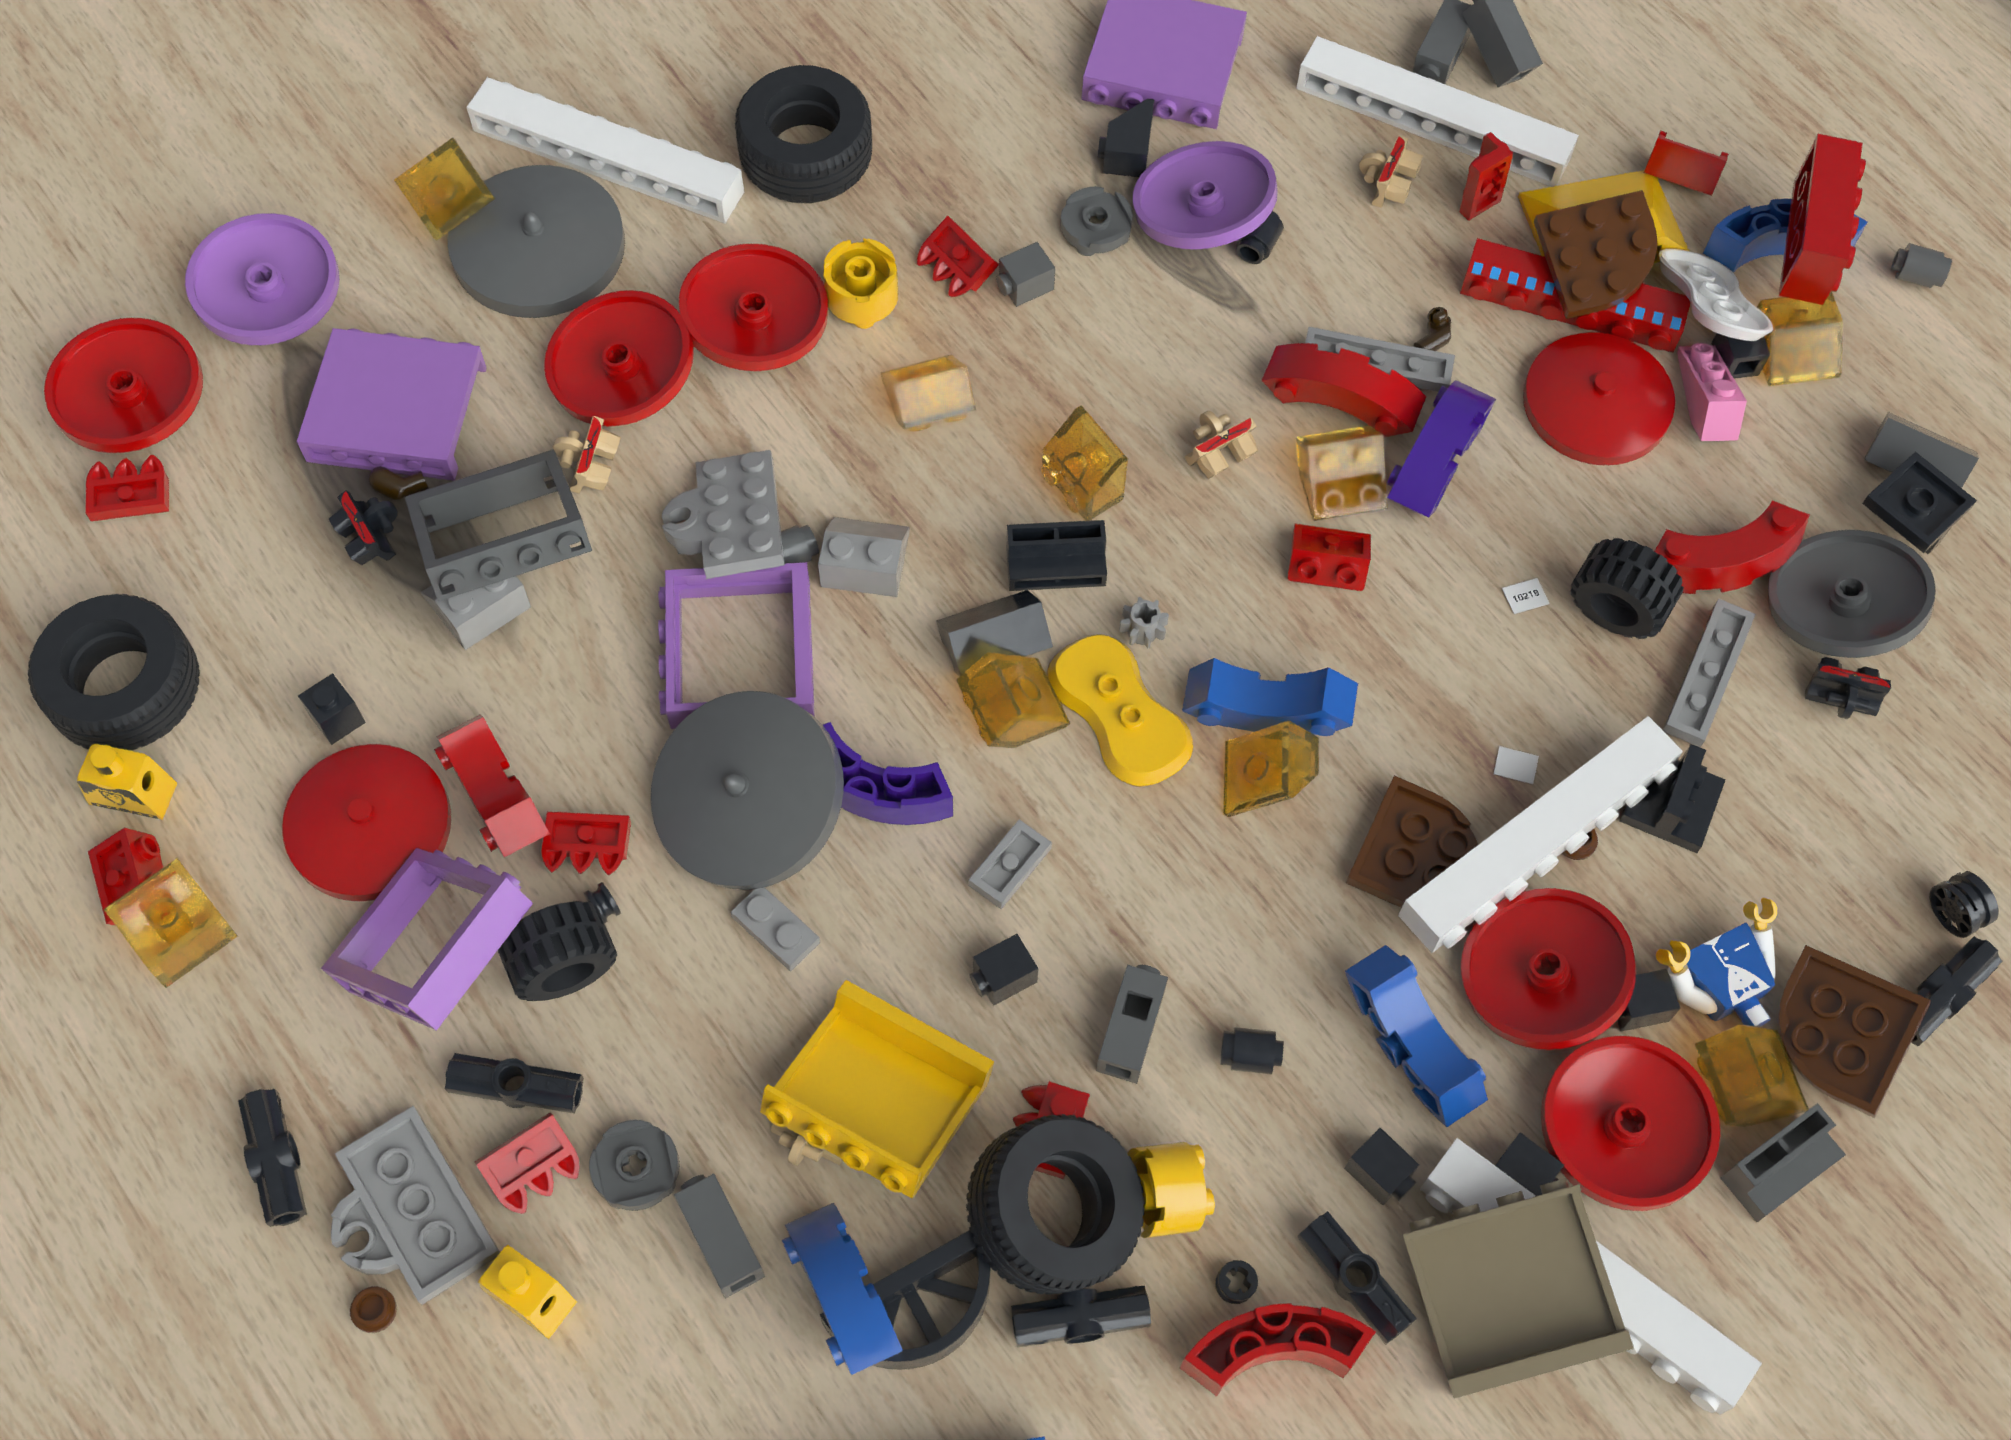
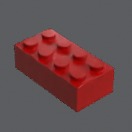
(1822, 219)

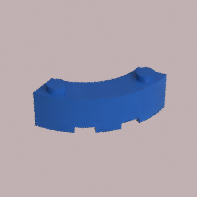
(1755, 234)
(1241, 700)
(1413, 1037)
(835, 1270)

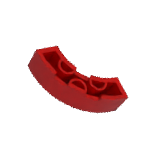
(1346, 383)
(1735, 557)
(500, 800)
(1276, 1334)

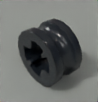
(604, 901)
(1223, 1282)

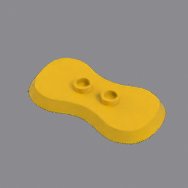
(1134, 731)

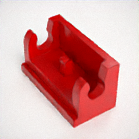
(1685, 165)

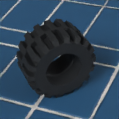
(1626, 588)
(557, 951)

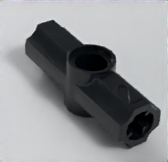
(1954, 984)
(488, 1077)
(272, 1157)
(1376, 1300)
(1080, 1316)

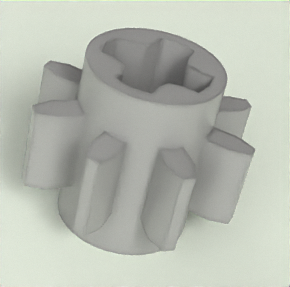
(1141, 613)

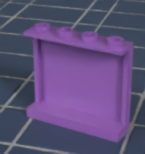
(1165, 53)
(390, 403)

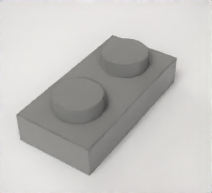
(1010, 864)
(775, 927)

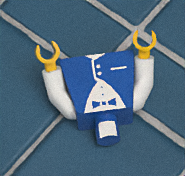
(1728, 970)

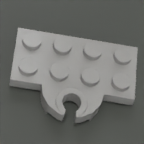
(729, 516)
(410, 1209)

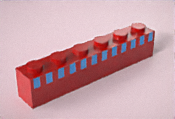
(1525, 284)

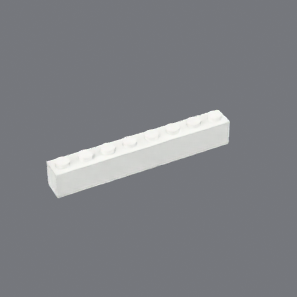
(1433, 109)
(606, 149)
(1539, 835)
(1660, 1327)

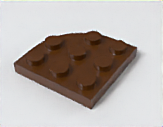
(1598, 251)
(1410, 843)
(1847, 1028)

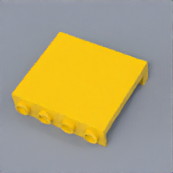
(878, 1090)

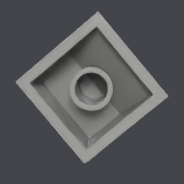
(863, 556)
(479, 611)

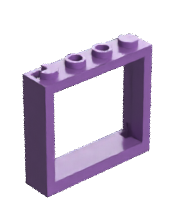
(693, 584)
(460, 958)

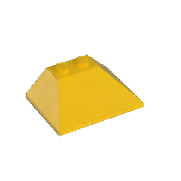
(1582, 192)

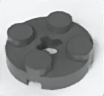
(1092, 237)
(613, 1152)

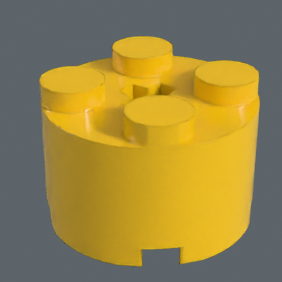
(861, 282)
(1172, 1188)

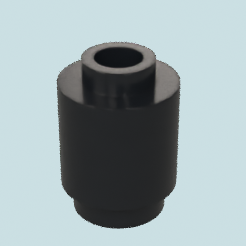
(1260, 242)
(1251, 1050)

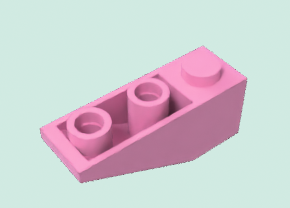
(1711, 393)

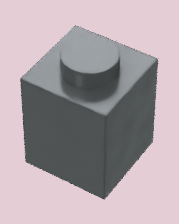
(1026, 274)

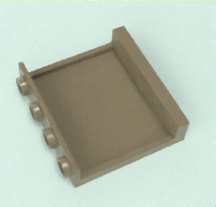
(1516, 1289)

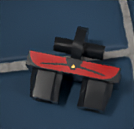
(370, 522)
(1847, 689)

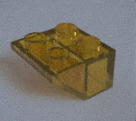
(1803, 341)
(1343, 472)

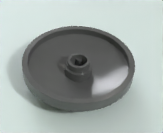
(1852, 594)

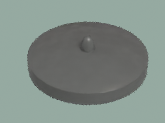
(540, 243)
(747, 790)

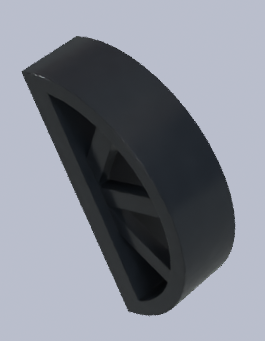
(924, 1275)

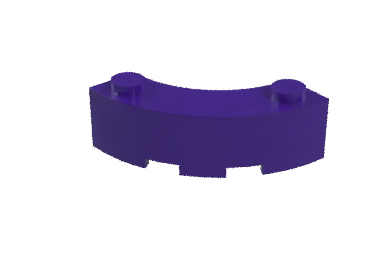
(1447, 433)
(892, 793)

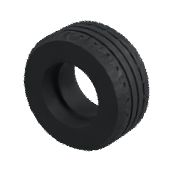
(798, 98)
(86, 637)
(1108, 1196)

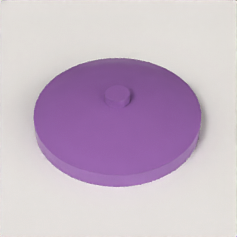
(1205, 195)
(262, 279)

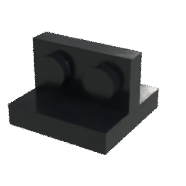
(1919, 502)
(1681, 806)

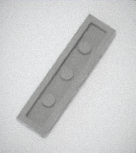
(1420, 366)
(1709, 673)

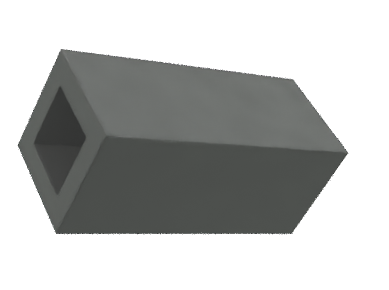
(1502, 40)
(1443, 42)
(1132, 1023)
(719, 1234)

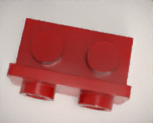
(1486, 177)
(1329, 557)
(123, 864)

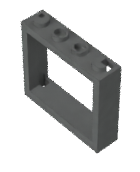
(486, 494)

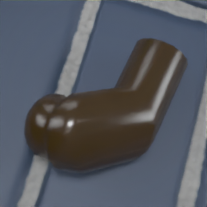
(1437, 330)
(395, 486)

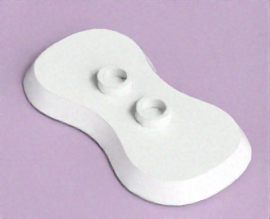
(1714, 295)

